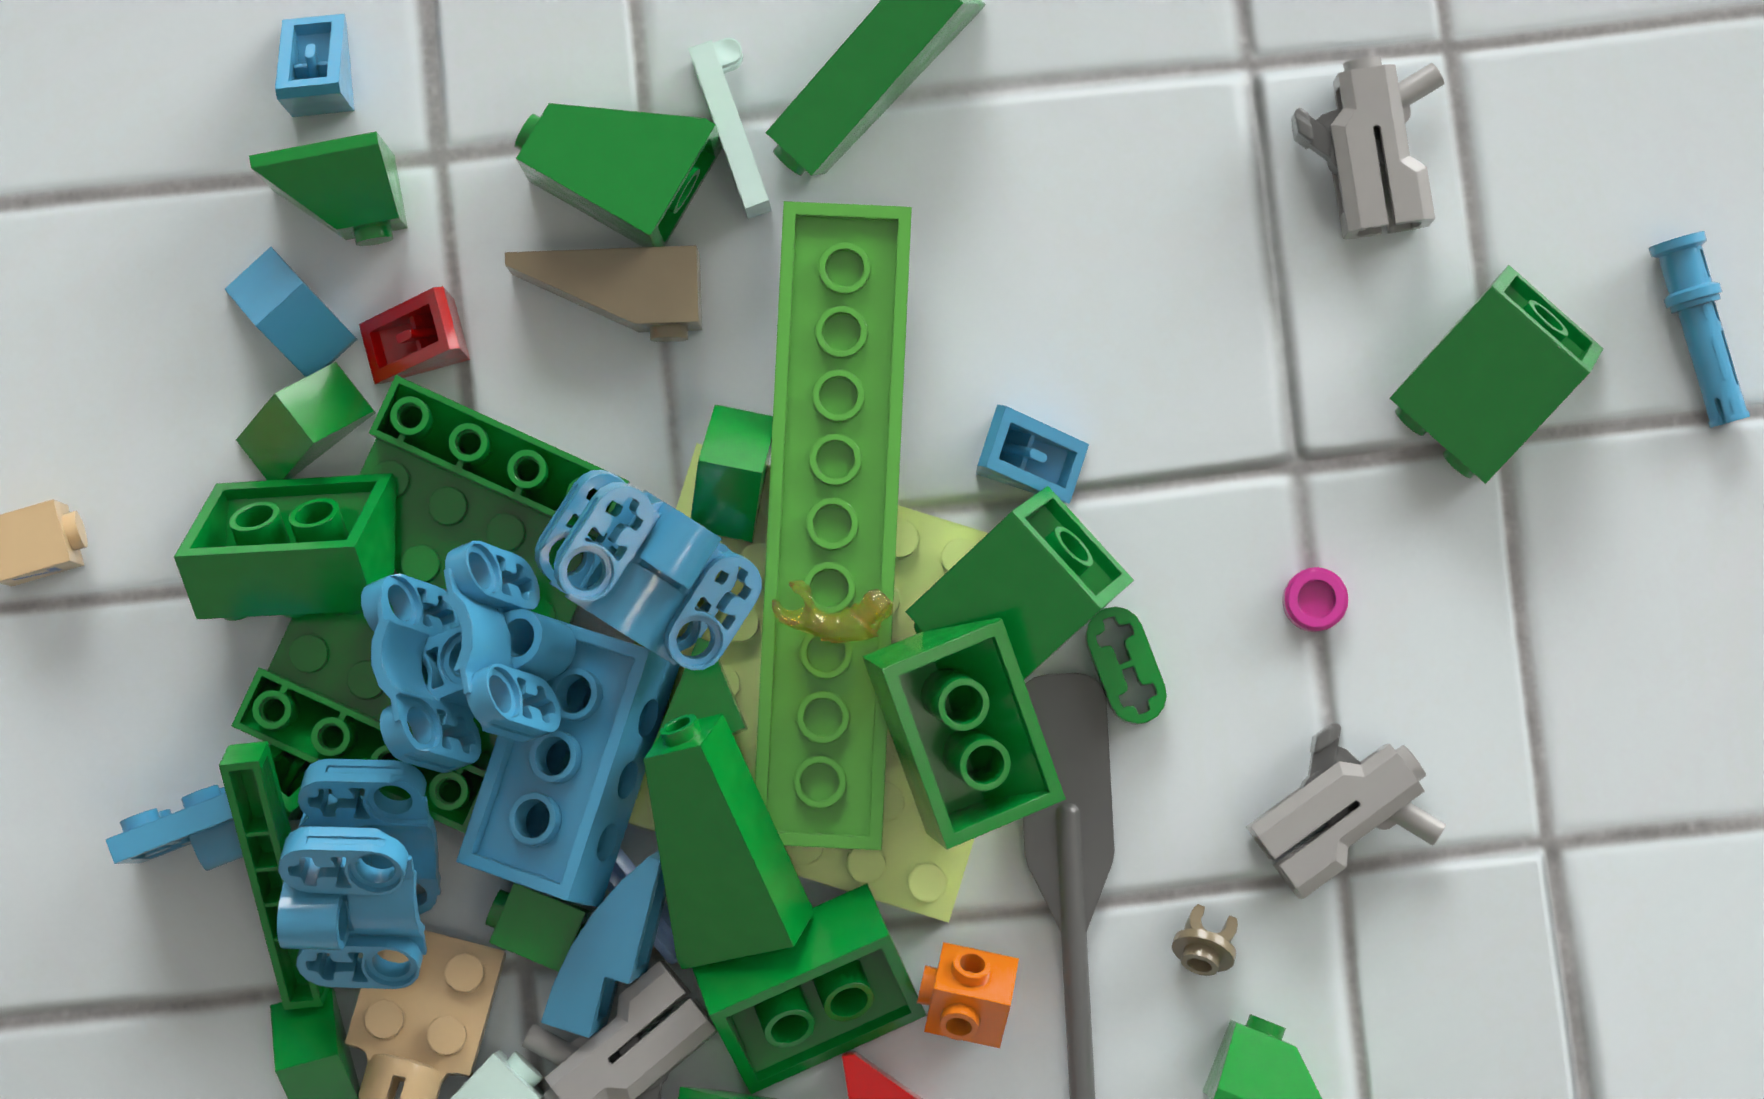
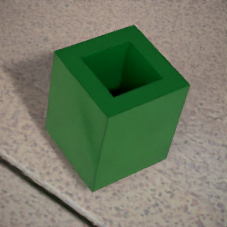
(535, 924)

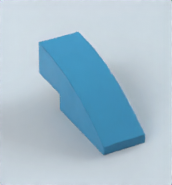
(608, 950)

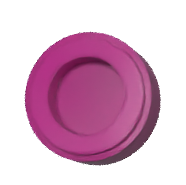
(1315, 599)

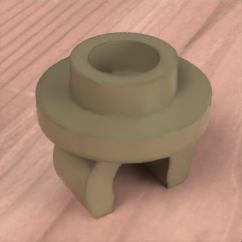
(1203, 950)

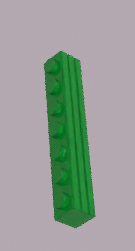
(262, 831)

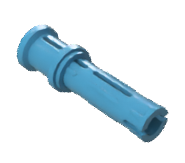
(1693, 298)

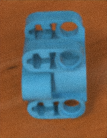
(647, 569)
(464, 657)
(356, 874)

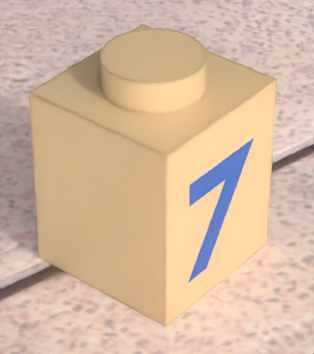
(40, 542)

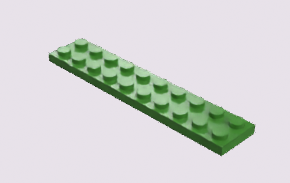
(832, 515)

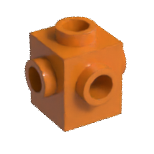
(968, 994)

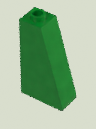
(865, 79)
(718, 848)

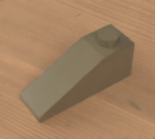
(635, 287)

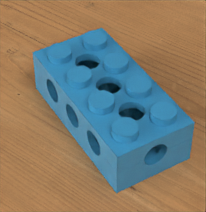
(580, 798)

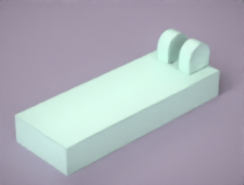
(710, 64)

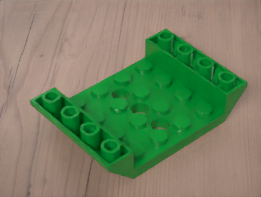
(455, 484)

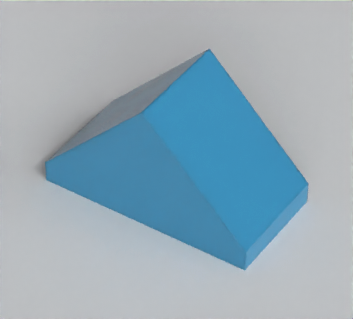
(314, 66)
(290, 313)
(1031, 454)

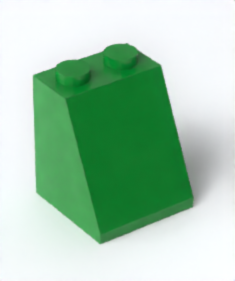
(620, 165)
(1496, 376)
(1035, 574)

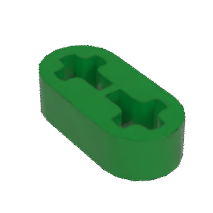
(1140, 659)

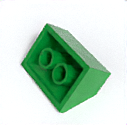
(289, 546)
(964, 729)
(811, 999)

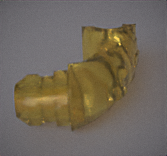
(851, 624)

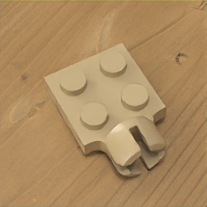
(429, 1026)

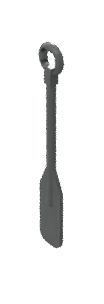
(1073, 843)

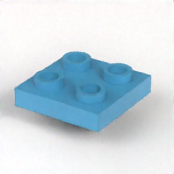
(203, 823)

